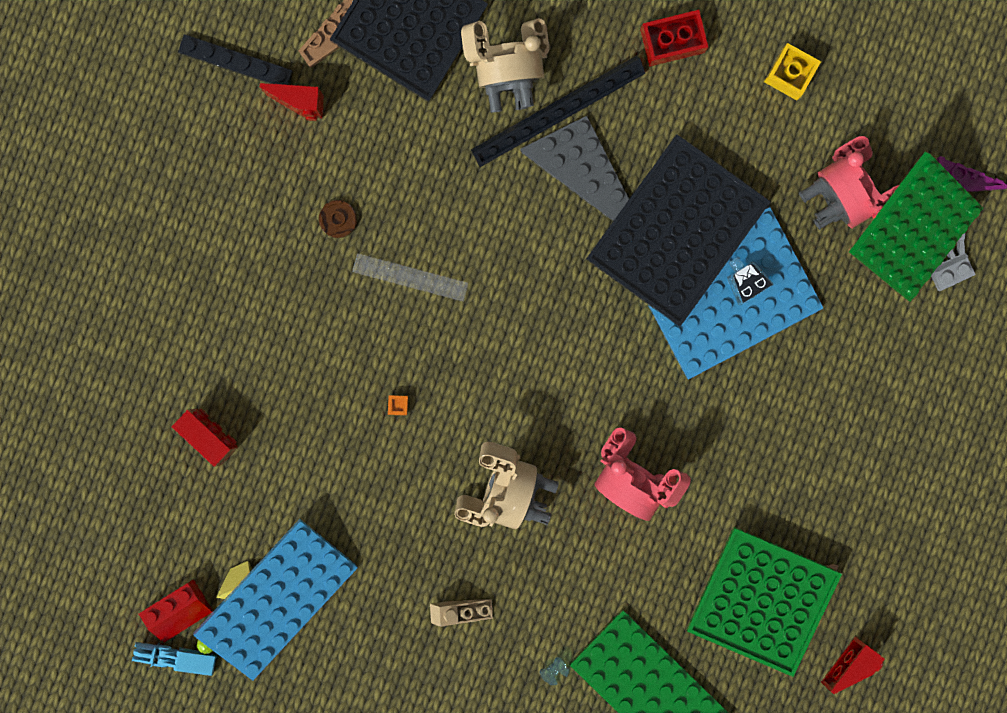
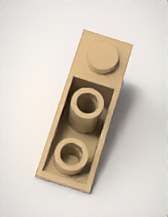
(460, 611)

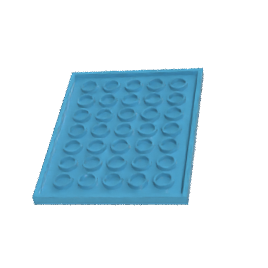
(720, 326)

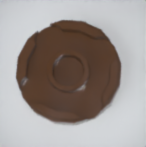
(337, 219)

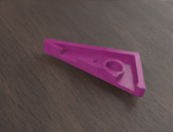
(971, 179)

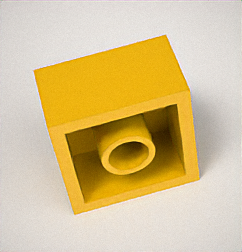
(792, 71)

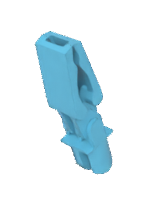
(181, 660)

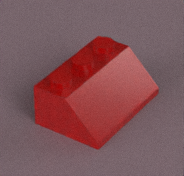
(176, 611)

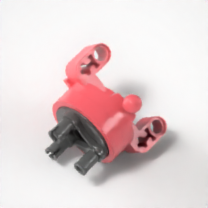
(847, 187)

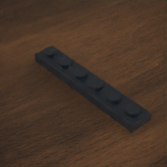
(234, 61)

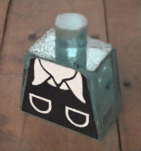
(747, 280)

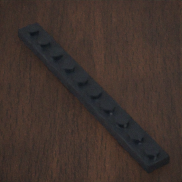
(558, 111)

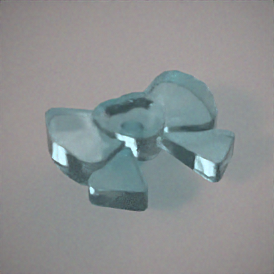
(553, 669)

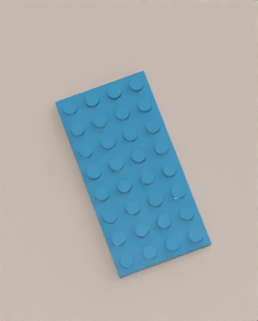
(275, 600)

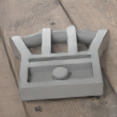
(954, 269)

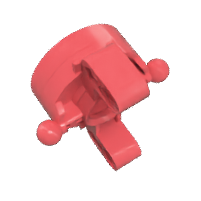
(632, 485)

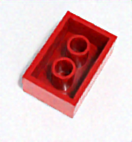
(674, 38)
(205, 436)

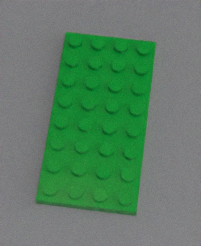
(638, 673)

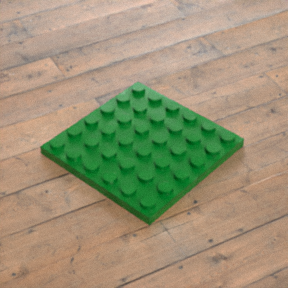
(916, 227)
(763, 601)

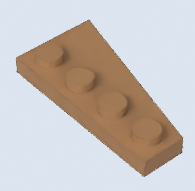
(319, 44)

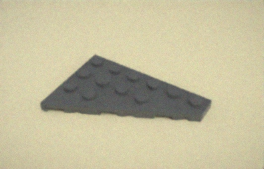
(581, 164)

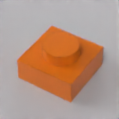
(397, 405)

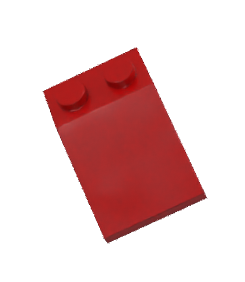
(301, 99)
(852, 666)

